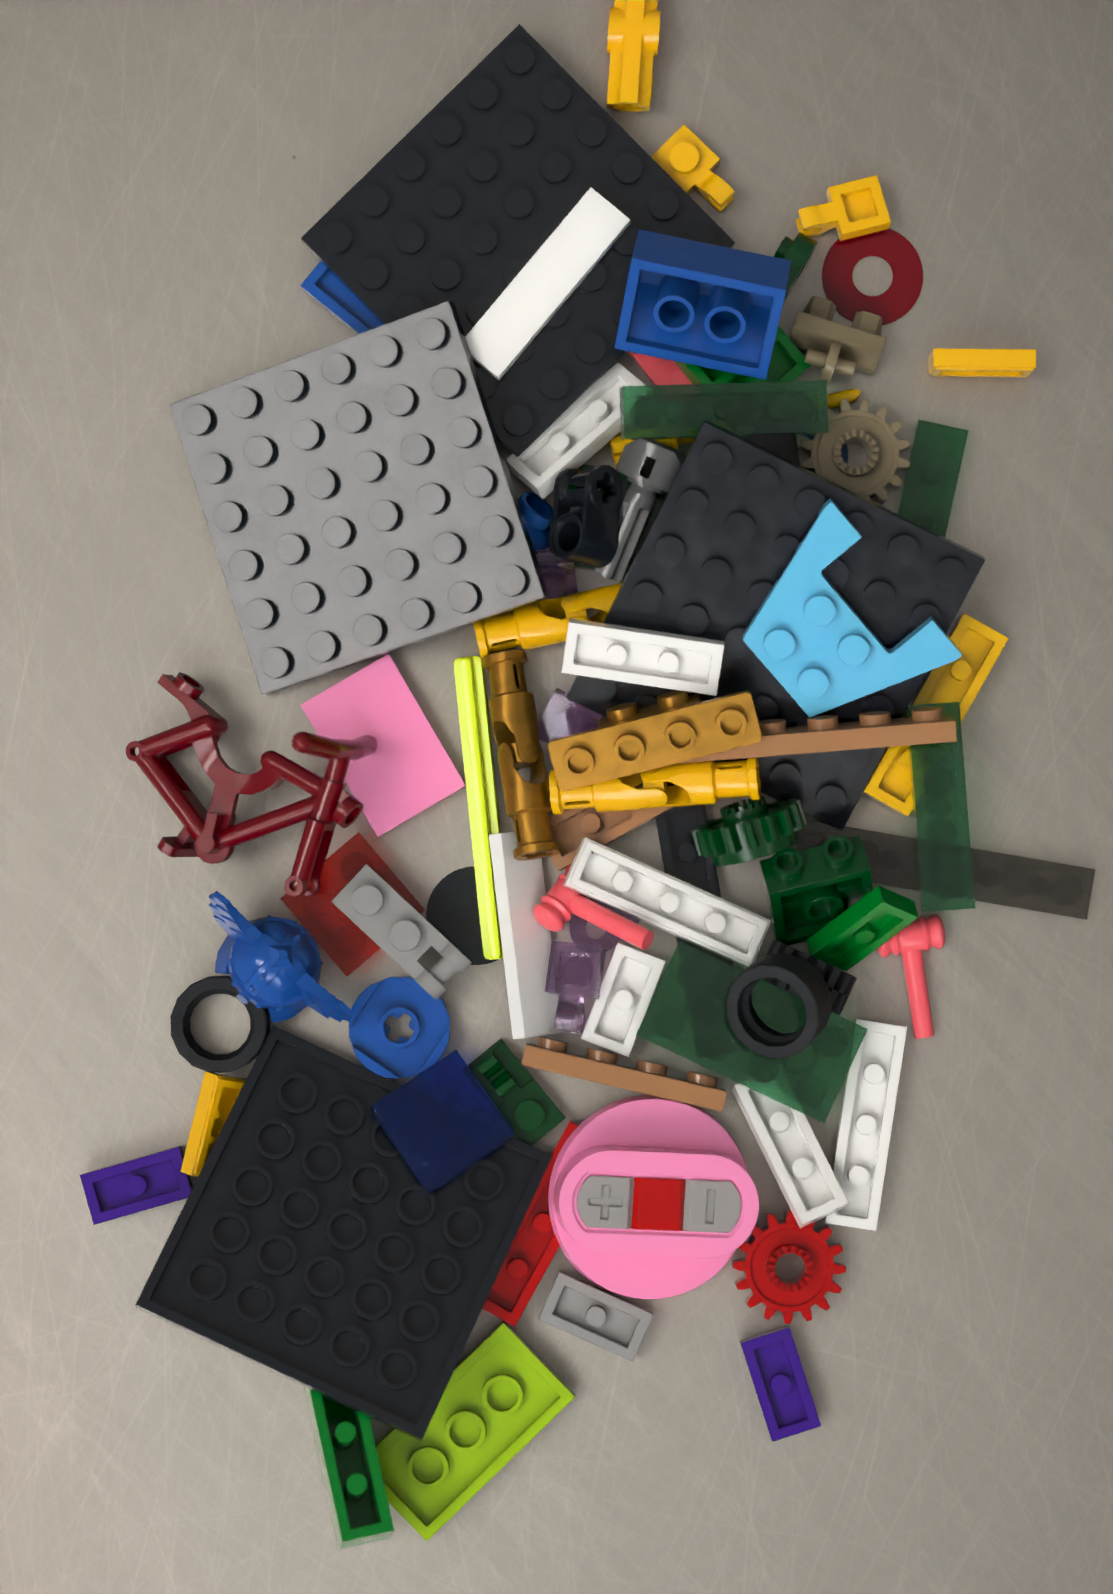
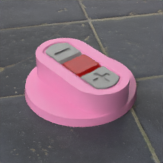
(651, 1197)

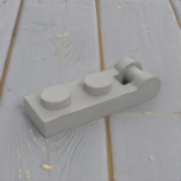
(399, 930)

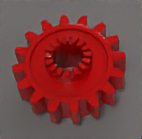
(794, 1293)

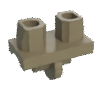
(836, 345)

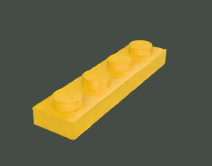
(946, 684)

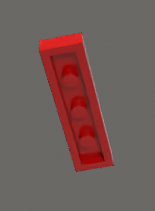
(529, 1253)

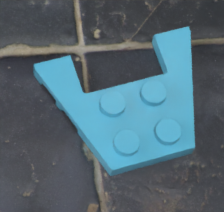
(820, 643)

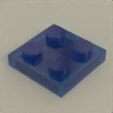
(442, 1121)

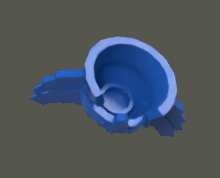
(273, 964)

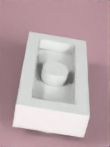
(623, 999)

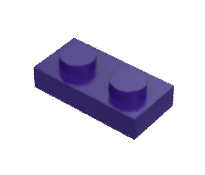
(136, 1185)
(780, 1383)

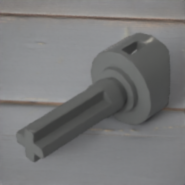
(637, 463)

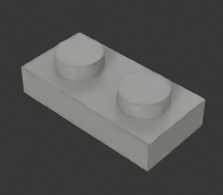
(595, 1315)

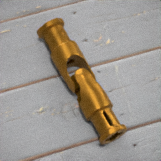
(518, 747)

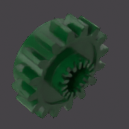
(750, 830)

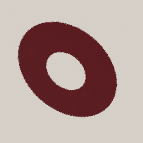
(905, 267)

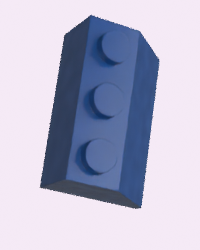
(702, 304)

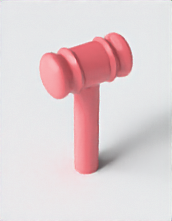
(562, 902)
(910, 941)

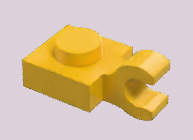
(691, 167)
(852, 208)

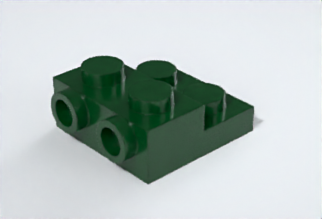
(814, 886)

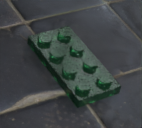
(692, 1022)

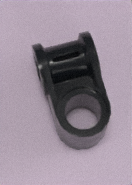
(585, 519)

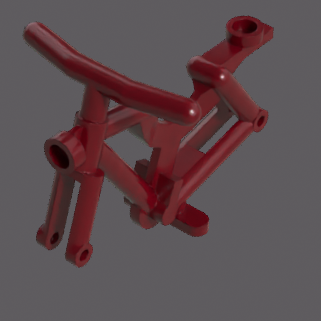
(213, 833)

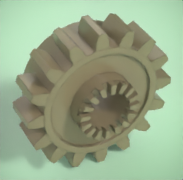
(873, 436)

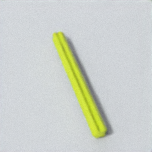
(480, 791)

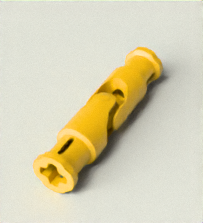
(542, 621)
(694, 785)

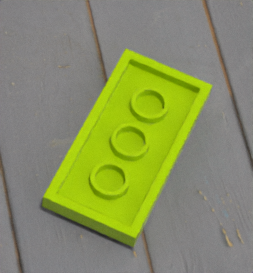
(485, 1417)

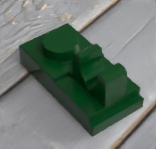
(516, 1093)

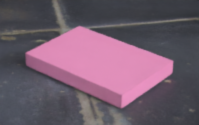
(410, 763)

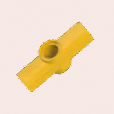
(632, 45)

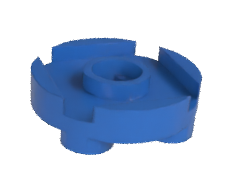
(370, 1032)

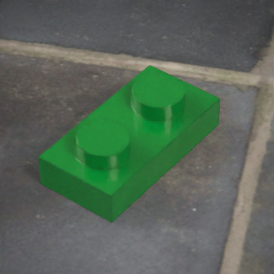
(862, 928)

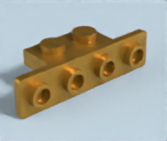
(654, 737)

